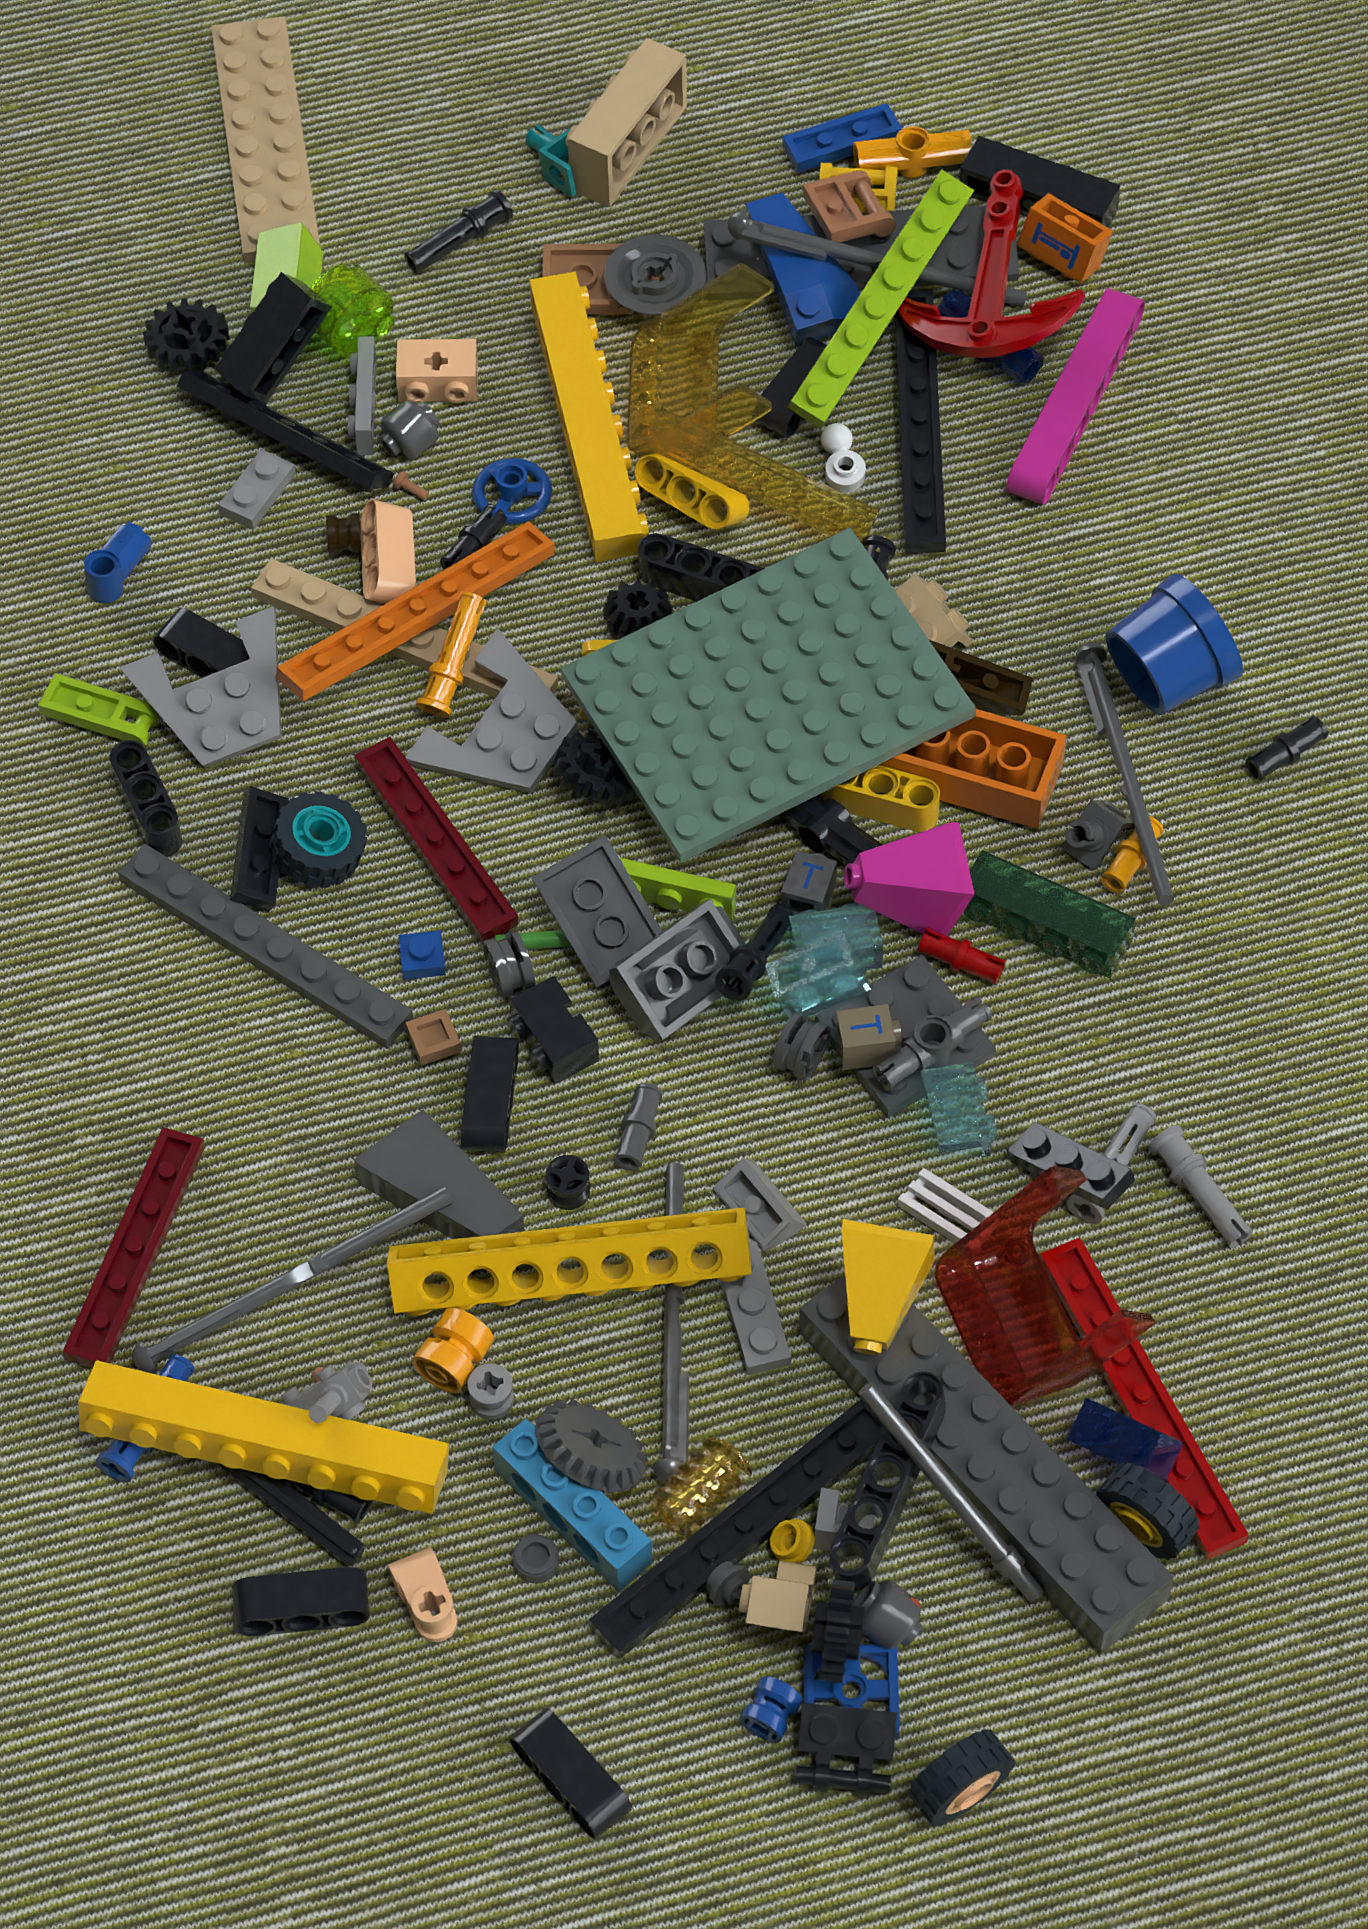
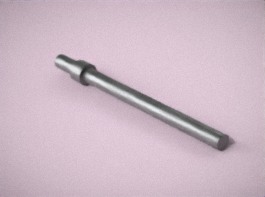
(1005, 1558)

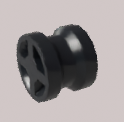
(563, 1172)

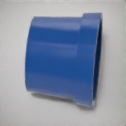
(1173, 647)

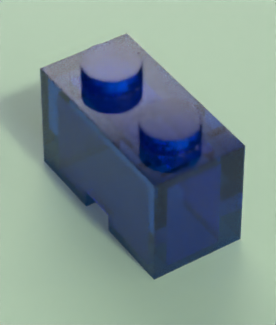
(1123, 1439)

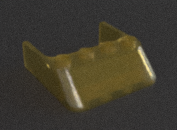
(678, 361)

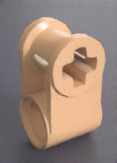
(424, 1590)

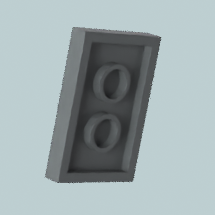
(597, 907)

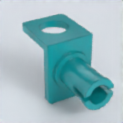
(553, 157)

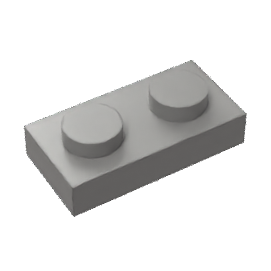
(257, 489)

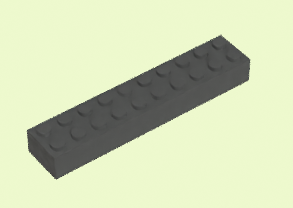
(1021, 1487)

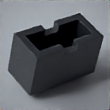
(555, 1038)

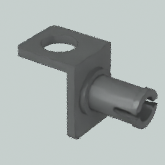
(1095, 832)

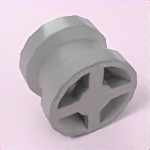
(492, 1402)

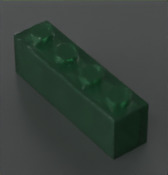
(1048, 915)

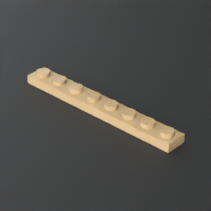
(338, 607)

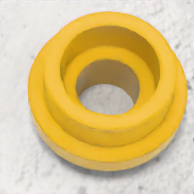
(792, 1541)

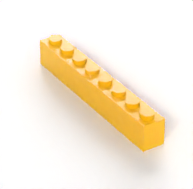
(586, 416)
(263, 1437)

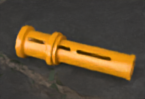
(446, 672)

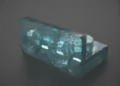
(957, 1108)

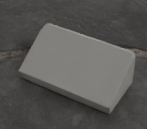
(768, 1212)

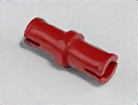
(961, 955)

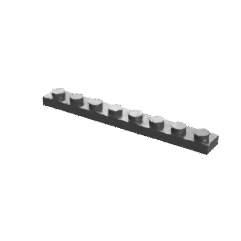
(266, 946)

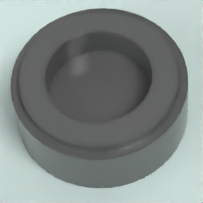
(536, 1559)

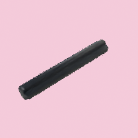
(302, 1514)

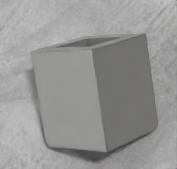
(830, 1518)

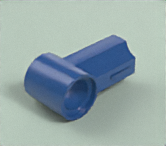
(113, 563)

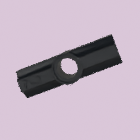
(829, 828)

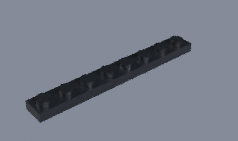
(920, 438)
(737, 1529)

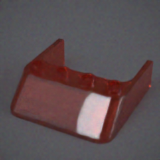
(1011, 1308)

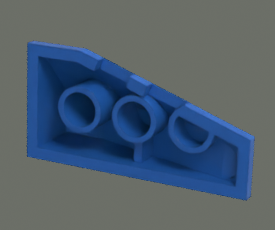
(810, 290)

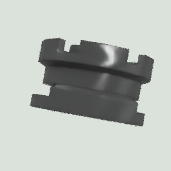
(509, 964)
(801, 1046)

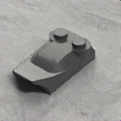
(676, 971)

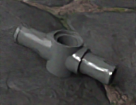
(922, 1056)

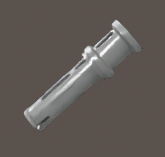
(1136, 1125)
(1189, 1170)

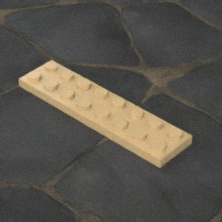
(263, 129)

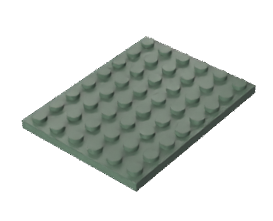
(766, 694)

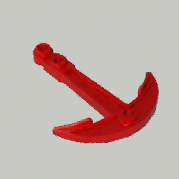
(985, 329)

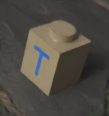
(866, 1036)

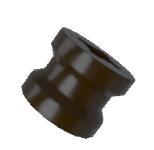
(343, 534)

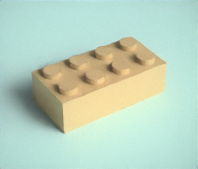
(627, 121)

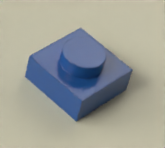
(422, 955)

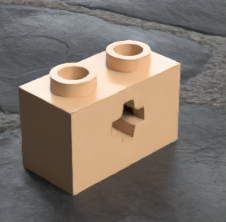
(437, 370)

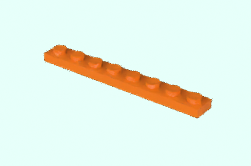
(414, 611)

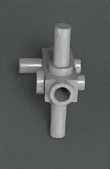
(336, 1393)

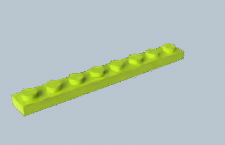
(880, 299)

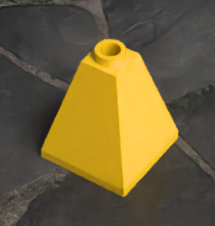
(882, 1280)

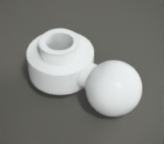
(837, 441)

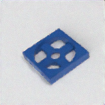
(870, 1689)

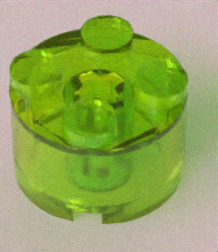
(357, 310)

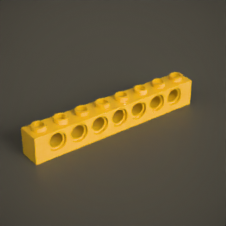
(587, 1244)

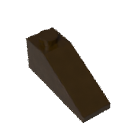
(986, 683)

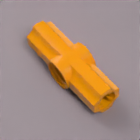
(913, 151)

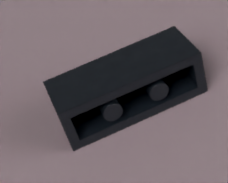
(273, 337)

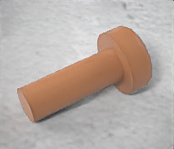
(402, 481)

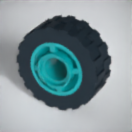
(313, 860)

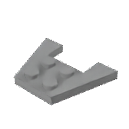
(224, 710)
(513, 738)

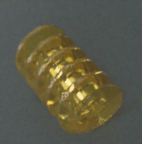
(698, 1482)

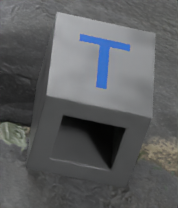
(809, 882)

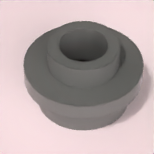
(726, 1583)

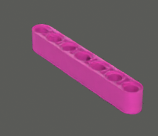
(1075, 396)

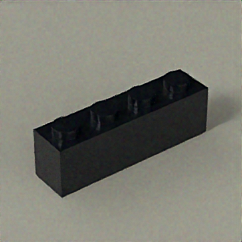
(1038, 177)

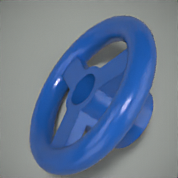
(512, 482)

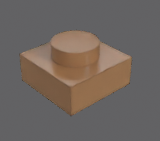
(433, 1037)

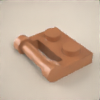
(839, 213)

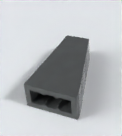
(423, 1159)

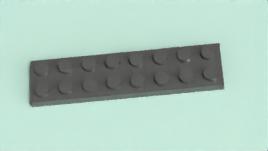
(956, 253)

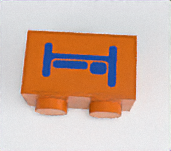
(1064, 238)

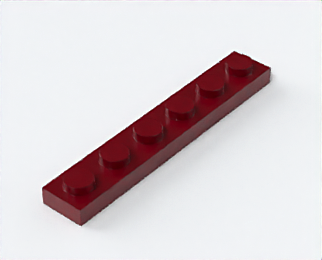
(436, 840)
(134, 1248)

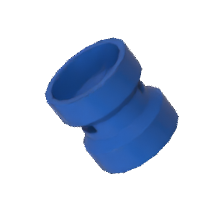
(770, 1709)

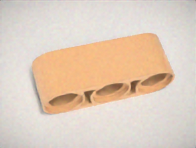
(386, 551)

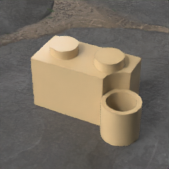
(780, 1601)

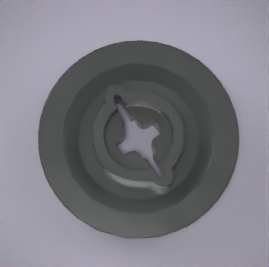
(653, 255)
(590, 1446)

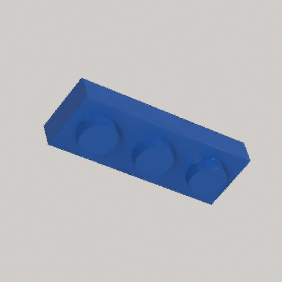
(836, 137)

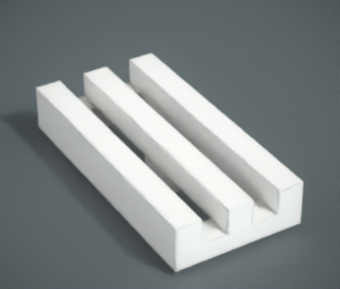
(949, 1193)

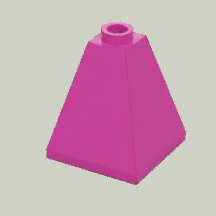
(915, 879)

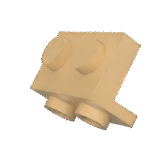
(931, 613)

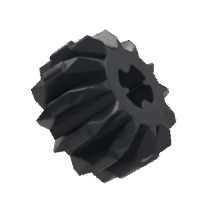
(635, 607)

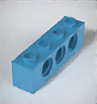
(575, 1511)

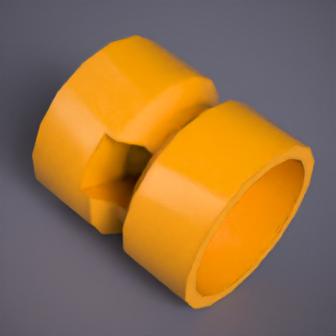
(456, 1345)

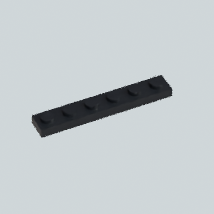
(274, 425)

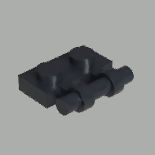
(846, 1733)

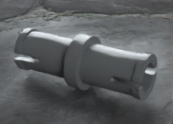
(638, 1126)

